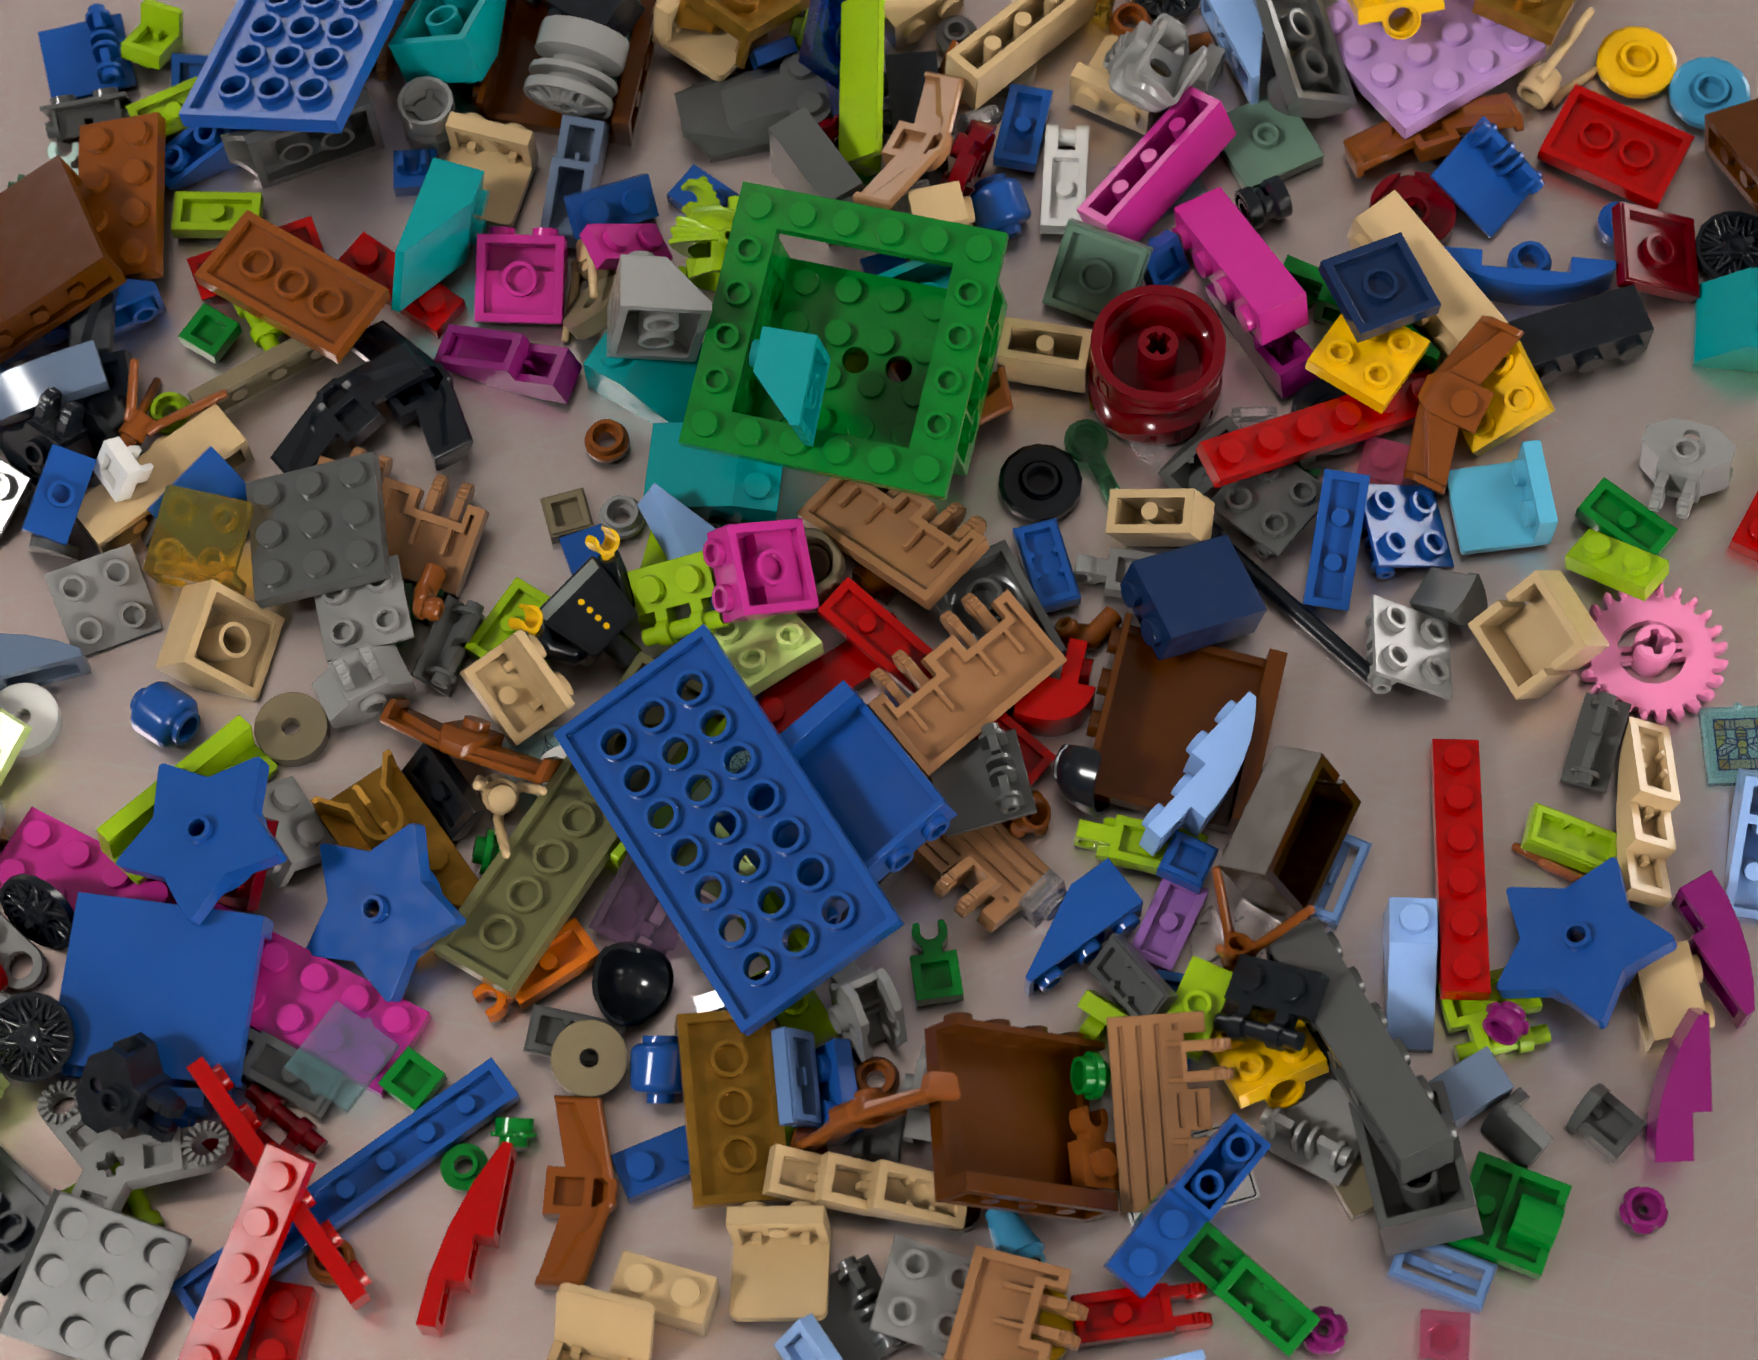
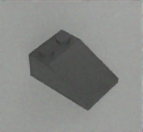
(1427, 1209)

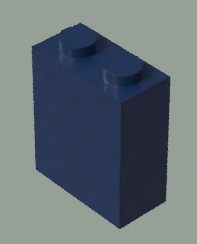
(1192, 597)

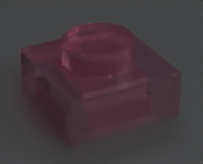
(1383, 461)
(1443, 1335)

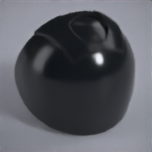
(1076, 775)
(631, 982)

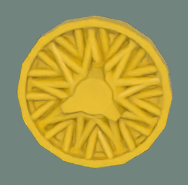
(1636, 62)

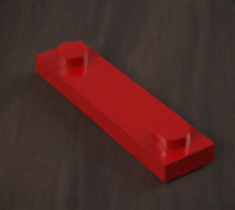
(807, 686)

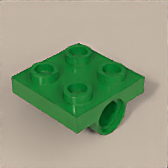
(1517, 1215)

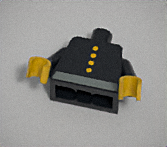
(587, 611)

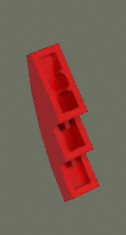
(475, 1224)

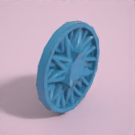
(1706, 87)

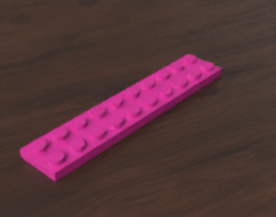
(291, 985)

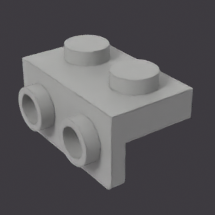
(298, 831)

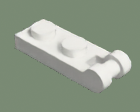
(1063, 177)

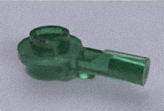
(1087, 443)

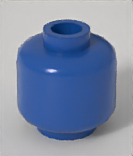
(1000, 204)
(164, 715)
(656, 1068)

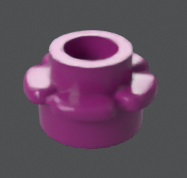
(1505, 1022)
(1652, 1200)
(1334, 1339)

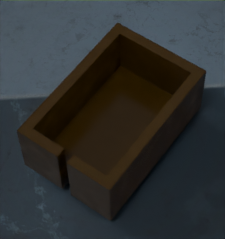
(1289, 831)

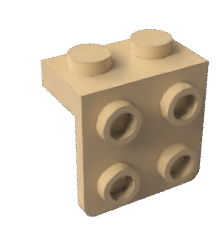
(706, 52)
(1092, 92)
(503, 152)
(519, 687)
(779, 1261)
(601, 1325)

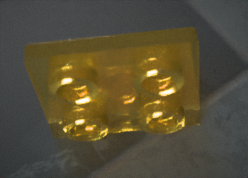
(198, 539)

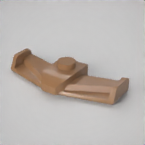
(916, 145)

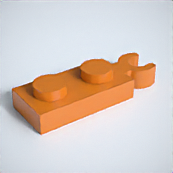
(565, 959)

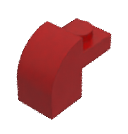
(1063, 703)

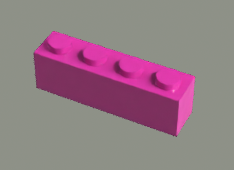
(1160, 166)
(1240, 266)

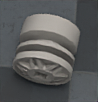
(576, 67)

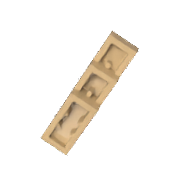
(1643, 811)
(859, 1187)

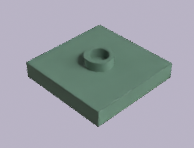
(1268, 144)
(1094, 269)

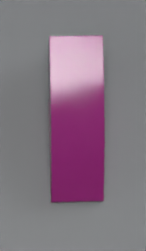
(1279, 361)
(509, 362)
(1719, 945)
(1679, 1090)

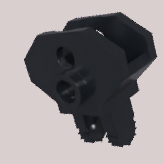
(30, 441)
(131, 1092)

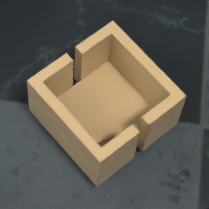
(1541, 640)

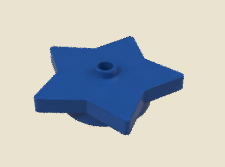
(205, 835)
(383, 909)
(1580, 943)

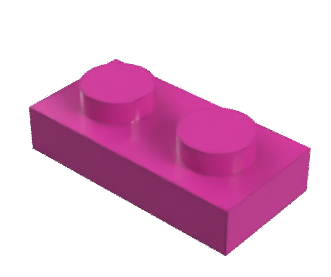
(609, 241)

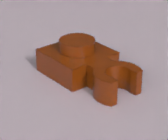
(1090, 1156)

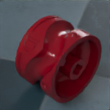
(1156, 364)

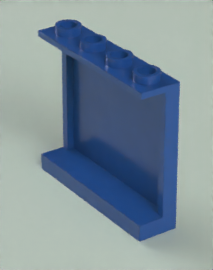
(866, 784)
(158, 974)

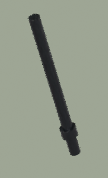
(1302, 615)

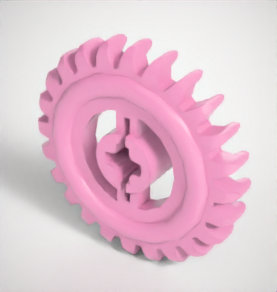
(1652, 652)

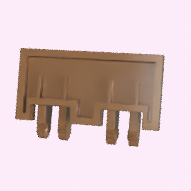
(424, 535)
(895, 538)
(970, 680)
(989, 864)
(1152, 1099)
(1003, 1309)

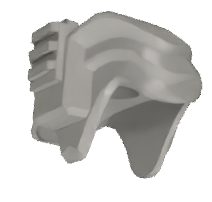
(1161, 45)

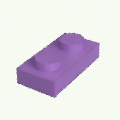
(1168, 924)

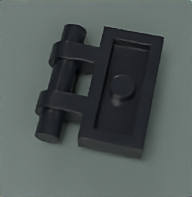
(1276, 989)

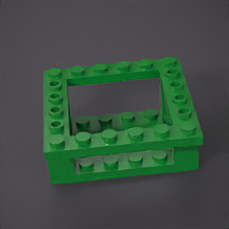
(868, 427)

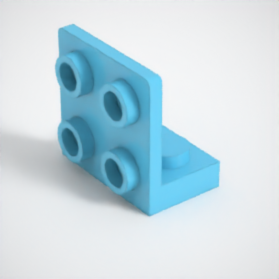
(1503, 503)

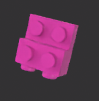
(521, 277)
(761, 570)

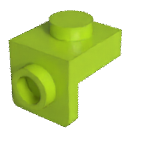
(156, 35)

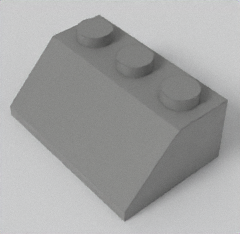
(655, 311)

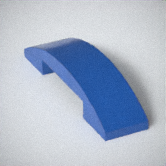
(1536, 287)

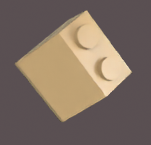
(219, 641)

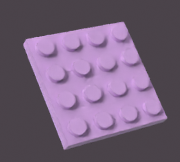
(1436, 69)

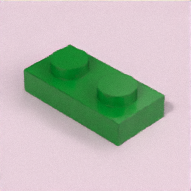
(1625, 518)

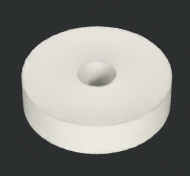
(44, 715)

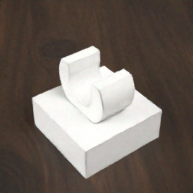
(119, 468)

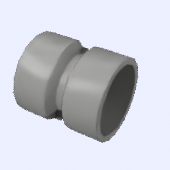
(424, 110)

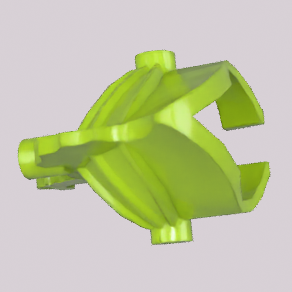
(703, 233)

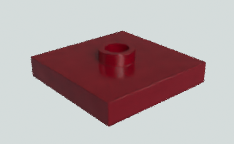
(1655, 252)

